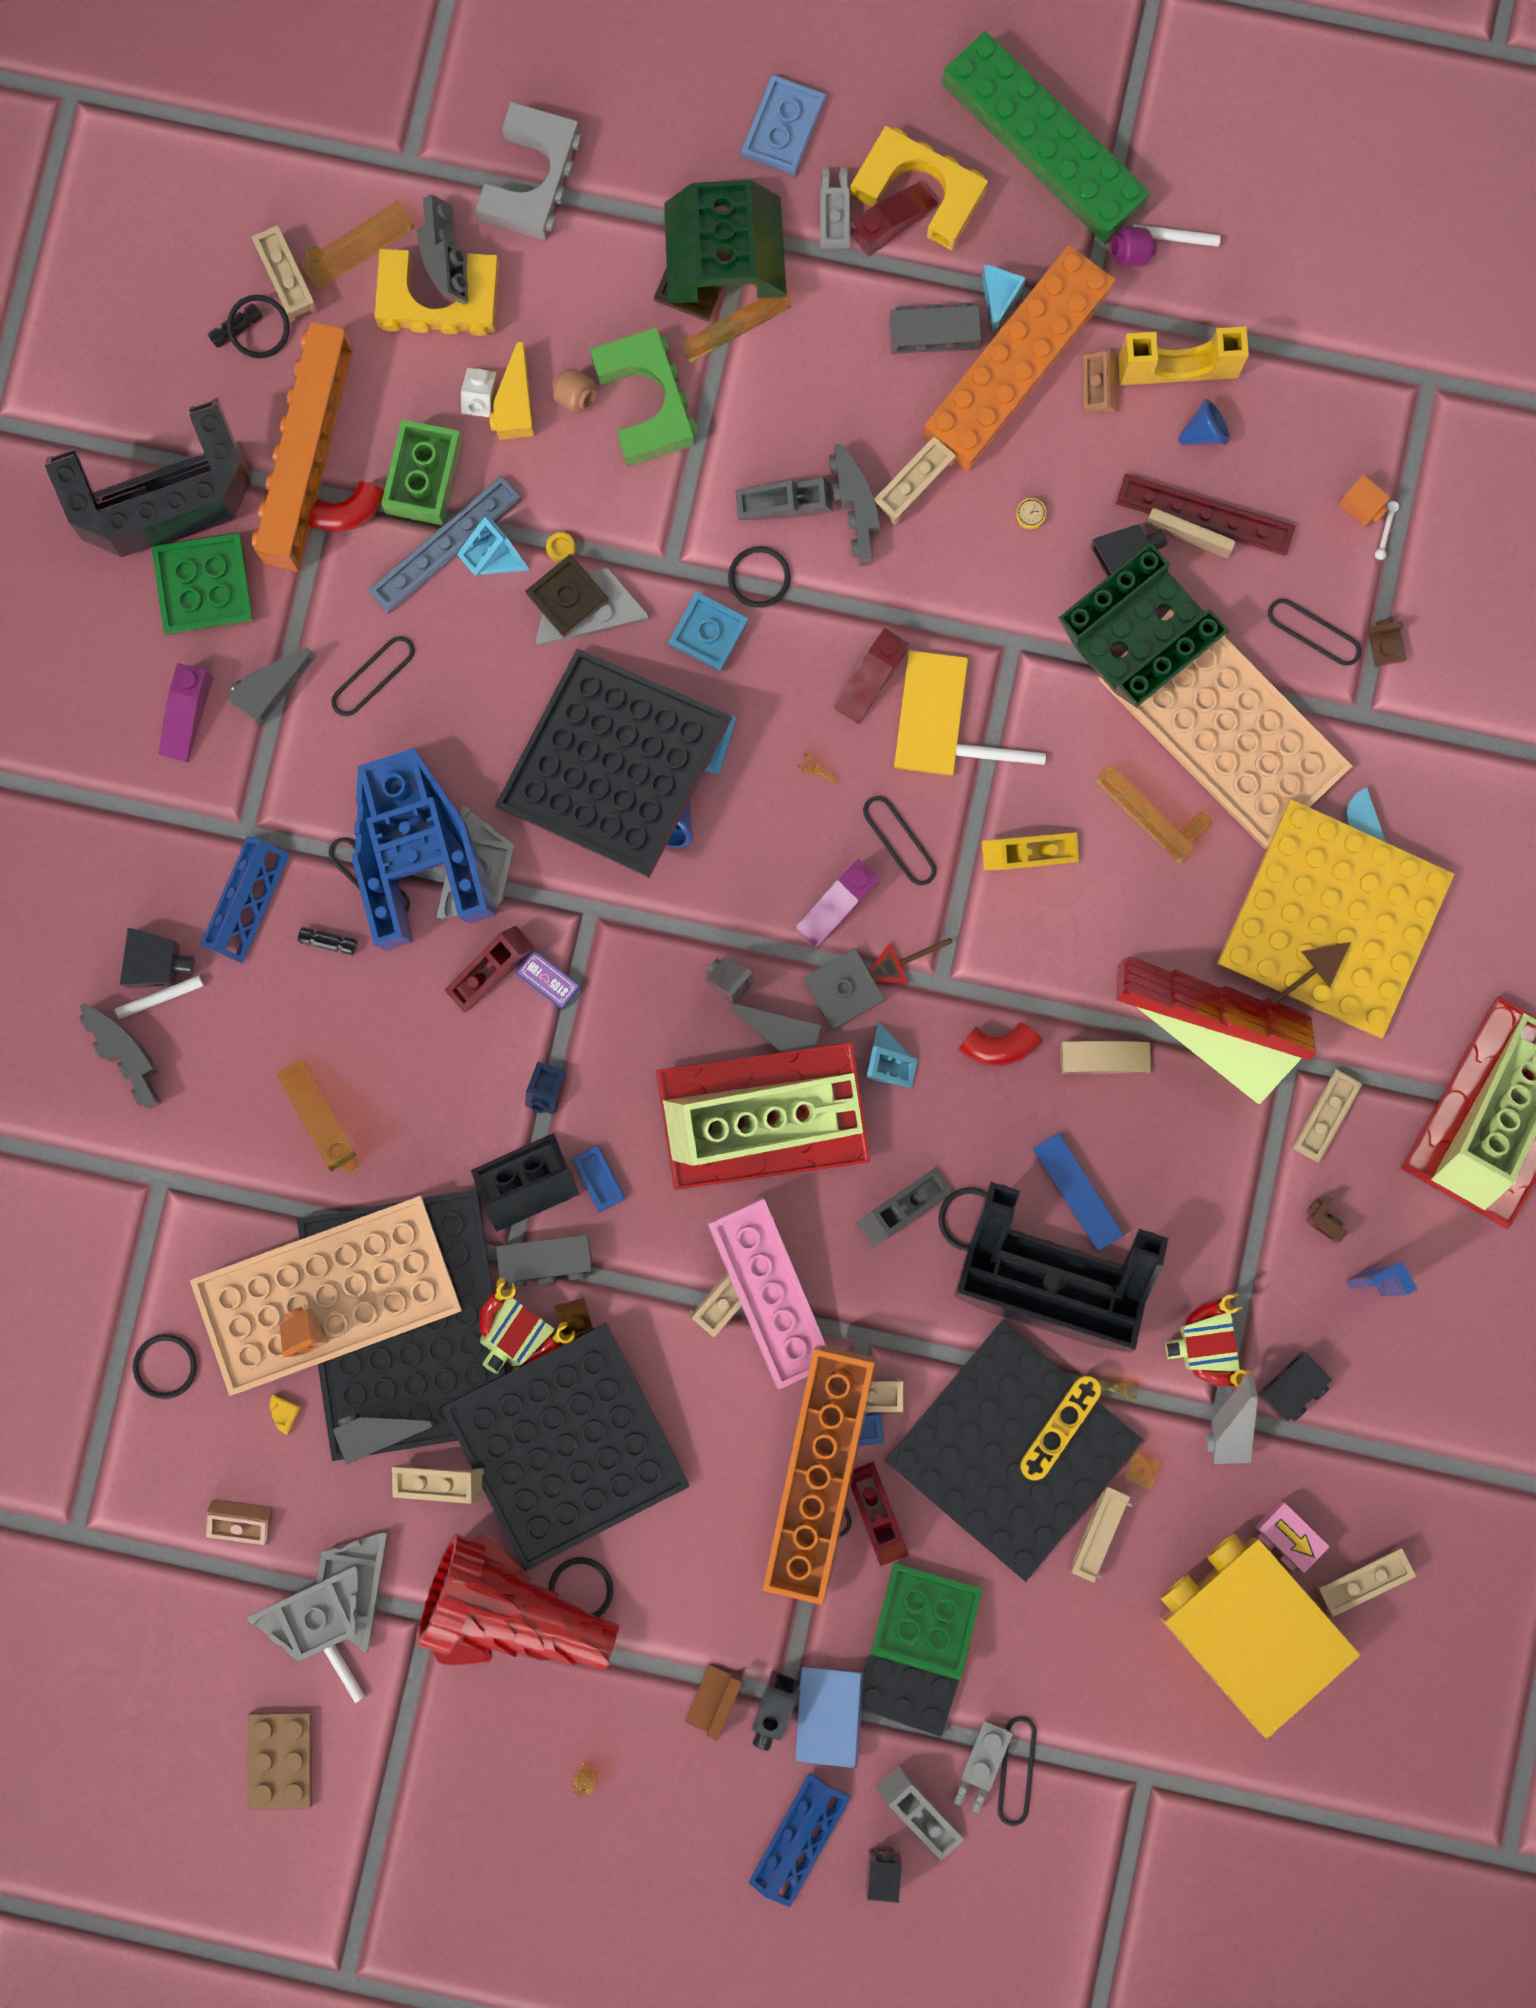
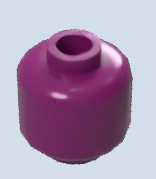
(1133, 246)

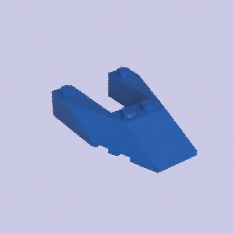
(406, 829)

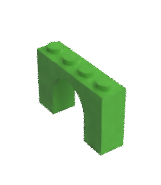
(646, 356)

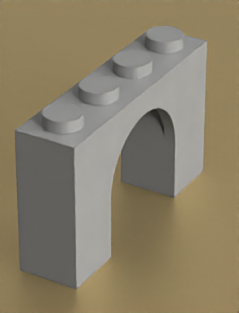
(534, 210)

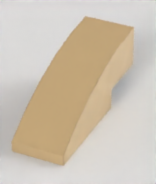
(1105, 1057)

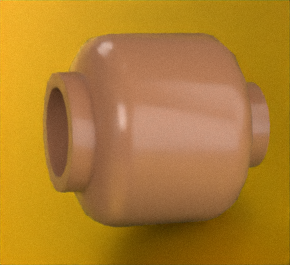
(574, 390)

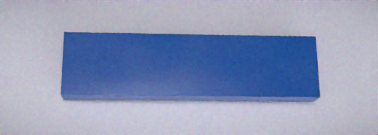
(1078, 1192)

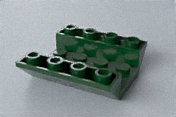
(747, 232)
(1125, 614)

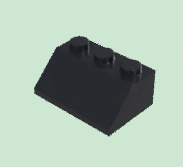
(524, 1182)

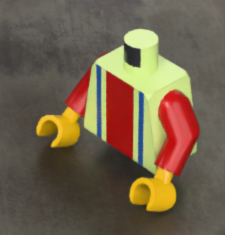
(514, 1331)
(1209, 1344)

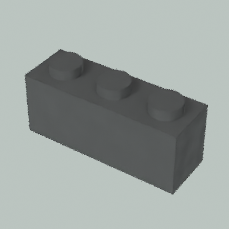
(934, 328)
(545, 1260)

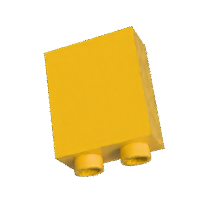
(1256, 1633)

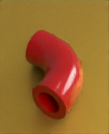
(348, 513)
(1003, 1049)

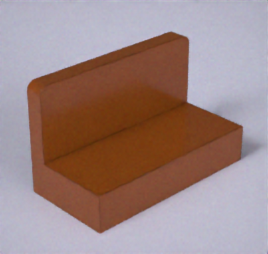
(713, 1701)

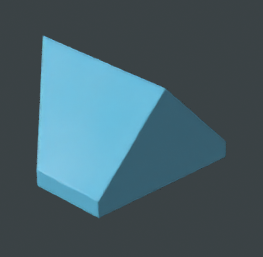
(1001, 292)
(490, 551)
(890, 1061)

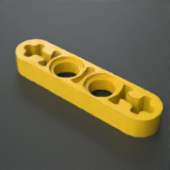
(1064, 1430)

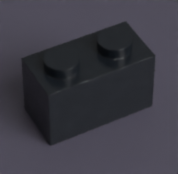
(1295, 1387)
(883, 1875)

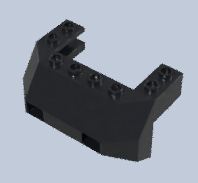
(162, 502)
(1055, 1284)

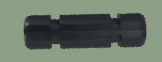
(240, 323)
(327, 941)

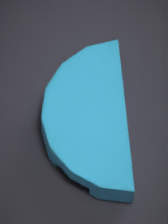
(1362, 815)

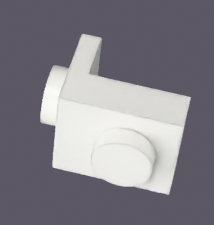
(477, 392)

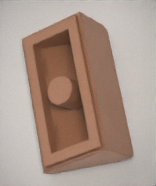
(1100, 382)
(238, 1522)

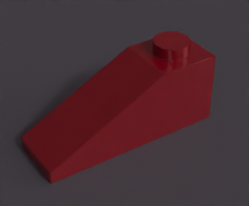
(891, 217)
(872, 675)
(490, 967)
(877, 1514)

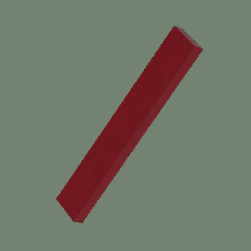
(1209, 514)

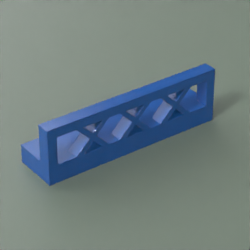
(235, 898)
(1389, 1278)
(794, 1839)

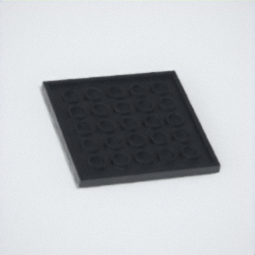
(613, 762)
(978, 1430)
(565, 1446)

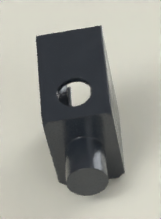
(1119, 546)
(152, 961)
(774, 1709)

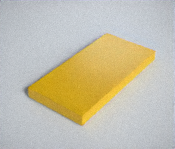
(930, 713)

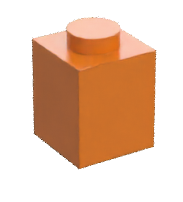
(1365, 501)

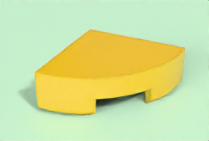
(283, 1413)

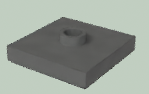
(843, 989)

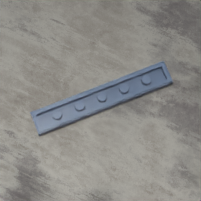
(443, 545)

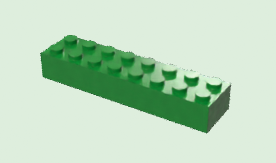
(1045, 137)

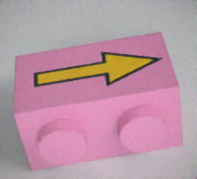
(1291, 1537)

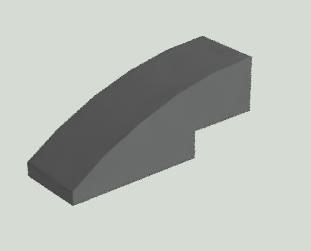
(784, 500)

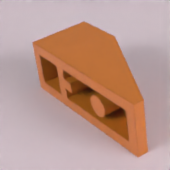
(300, 1333)

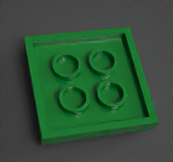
(202, 584)
(926, 1621)

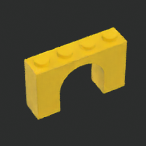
(898, 154)
(399, 310)
(1218, 359)

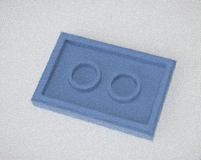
(783, 125)
(829, 1716)

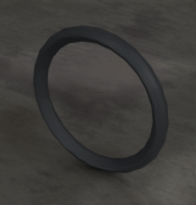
(235, 342)
(739, 557)
(948, 1200)
(184, 1387)
(582, 1560)

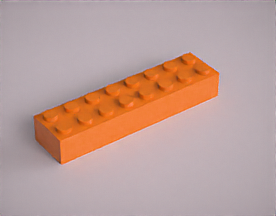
(1019, 356)
(303, 446)
(819, 1474)

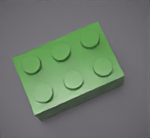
(422, 472)

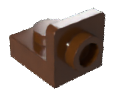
(1387, 642)
(1327, 1225)
(576, 1315)

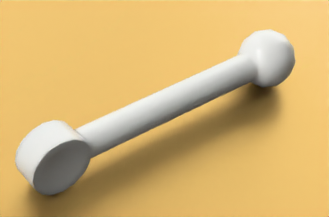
(1392, 507)

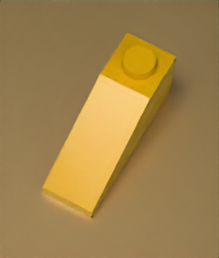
(512, 403)
(1030, 851)

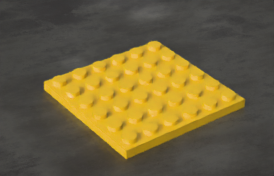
(1332, 888)

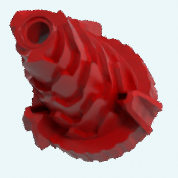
(486, 1605)

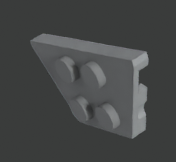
(616, 613)
(495, 857)
(369, 1557)
(313, 1616)

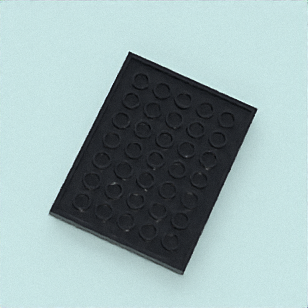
(427, 1365)

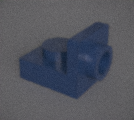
(544, 1088)

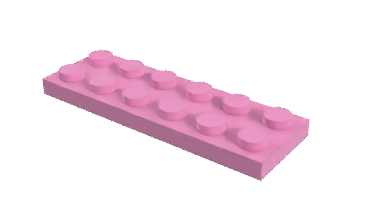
(768, 1290)

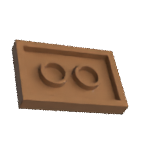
(279, 1760)

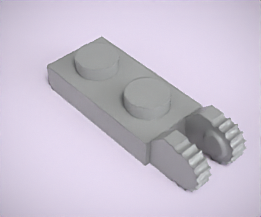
(834, 212)
(984, 1762)

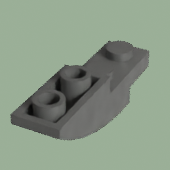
(438, 250)
(855, 494)
(118, 1043)

